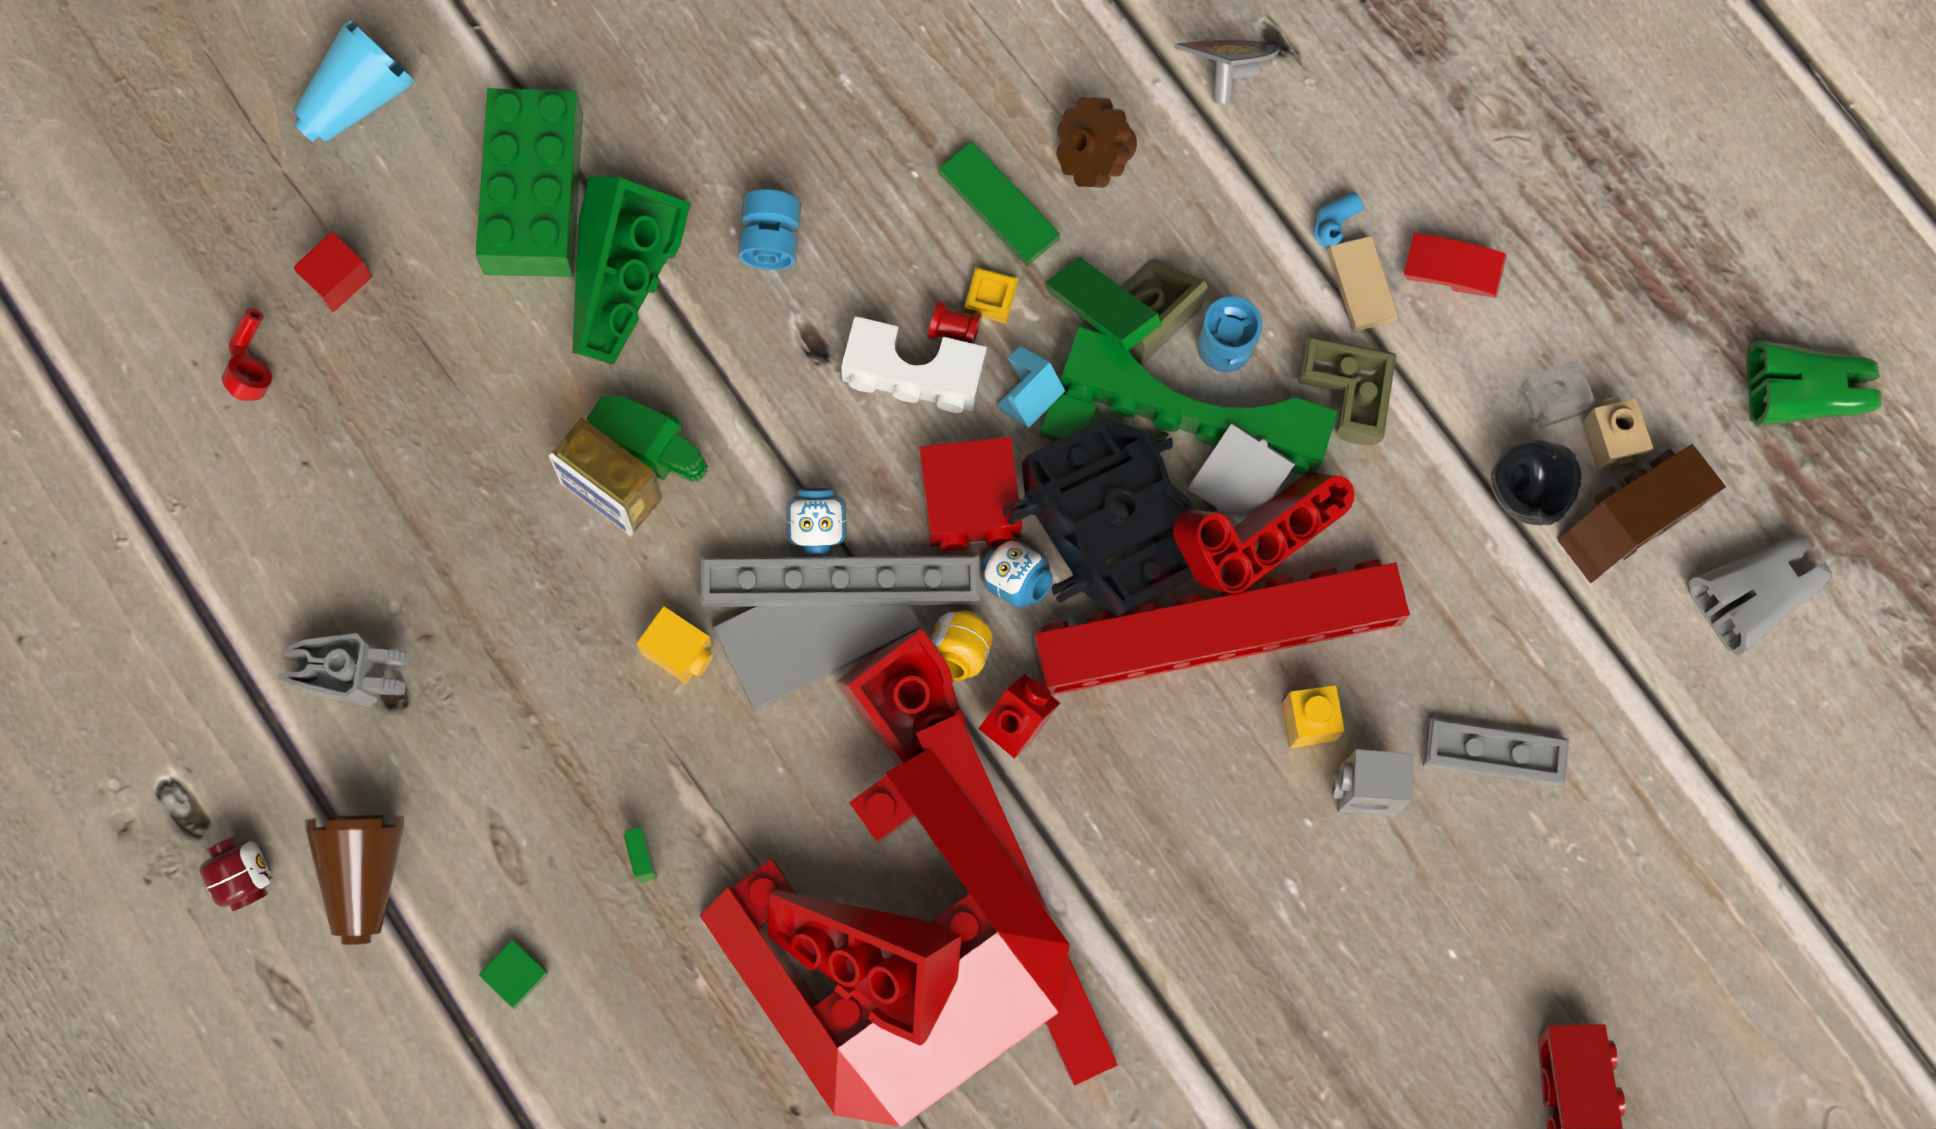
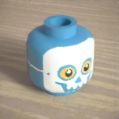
(816, 520)
(1017, 574)

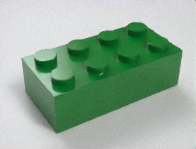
(529, 182)

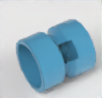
(769, 229)
(1229, 334)

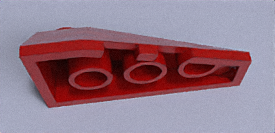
(902, 693)
(880, 958)

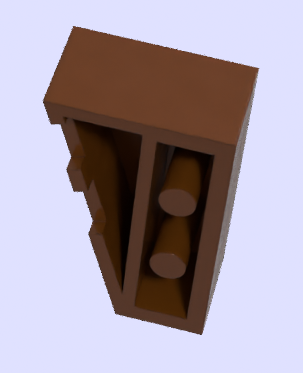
(1640, 510)

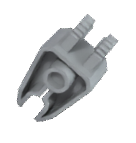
(345, 669)

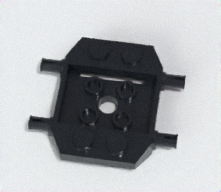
(1087, 528)

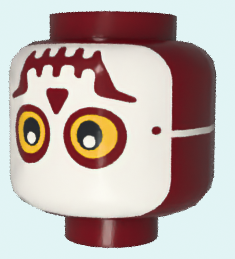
(235, 873)

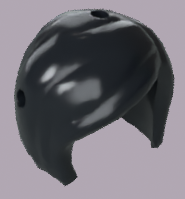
(1546, 481)

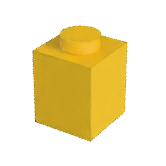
(676, 646)
(1313, 716)

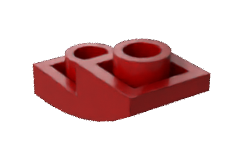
(1455, 264)

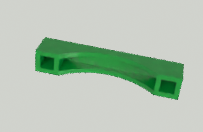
(1110, 375)

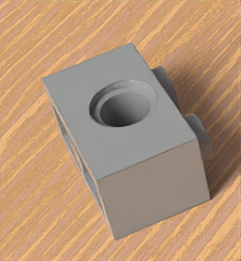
(1373, 783)

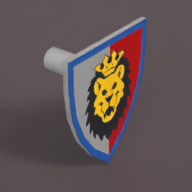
(1233, 60)

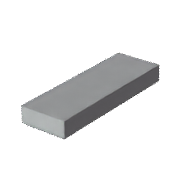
(1496, 752)

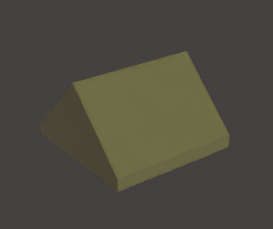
(1171, 295)

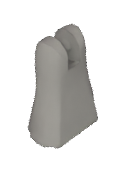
(1756, 592)

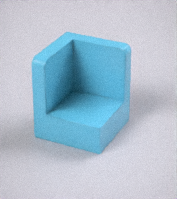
(1035, 391)

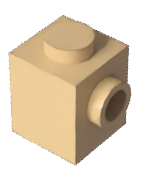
(1617, 433)

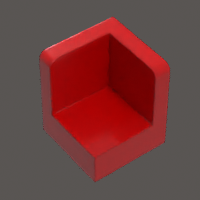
(333, 271)

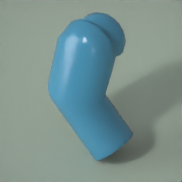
(1330, 218)

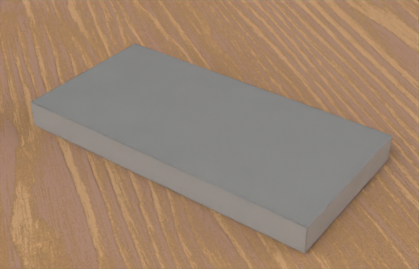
(794, 646)

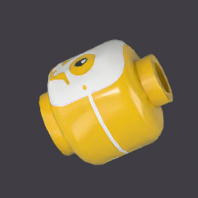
(963, 642)

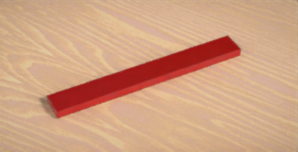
(1076, 1027)

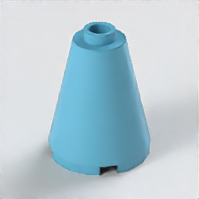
(349, 85)

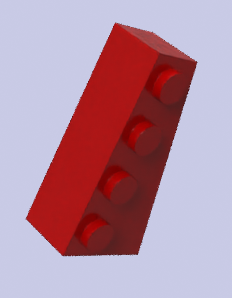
(1580, 1078)

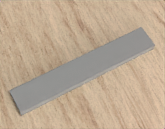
(840, 581)

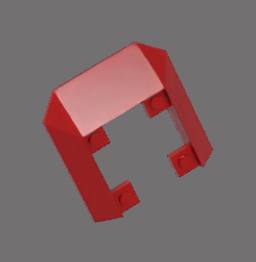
(1007, 964)

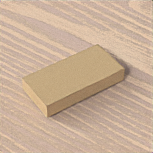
(1362, 284)

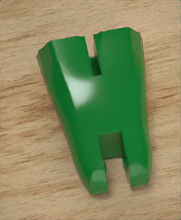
(1806, 384)

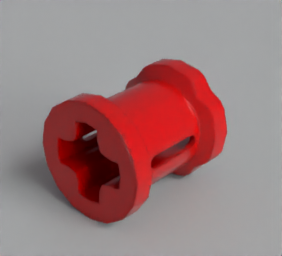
(954, 324)

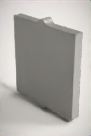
(1240, 473)

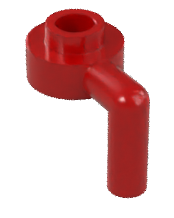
(246, 376)

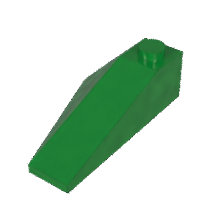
(621, 249)

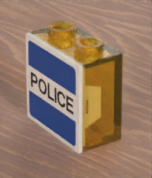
(606, 476)

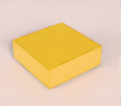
(991, 295)

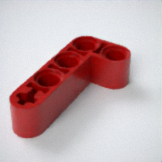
(1314, 502)

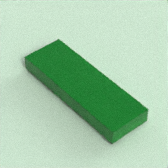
(999, 203)
(1103, 303)

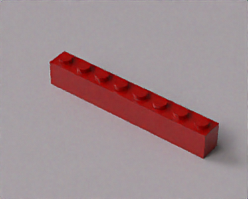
(1220, 628)

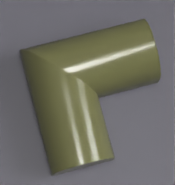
(1361, 375)

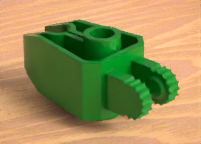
(649, 437)

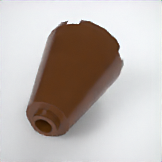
(355, 871)

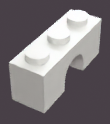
(948, 379)

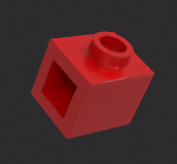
(1019, 715)

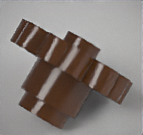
(1094, 142)

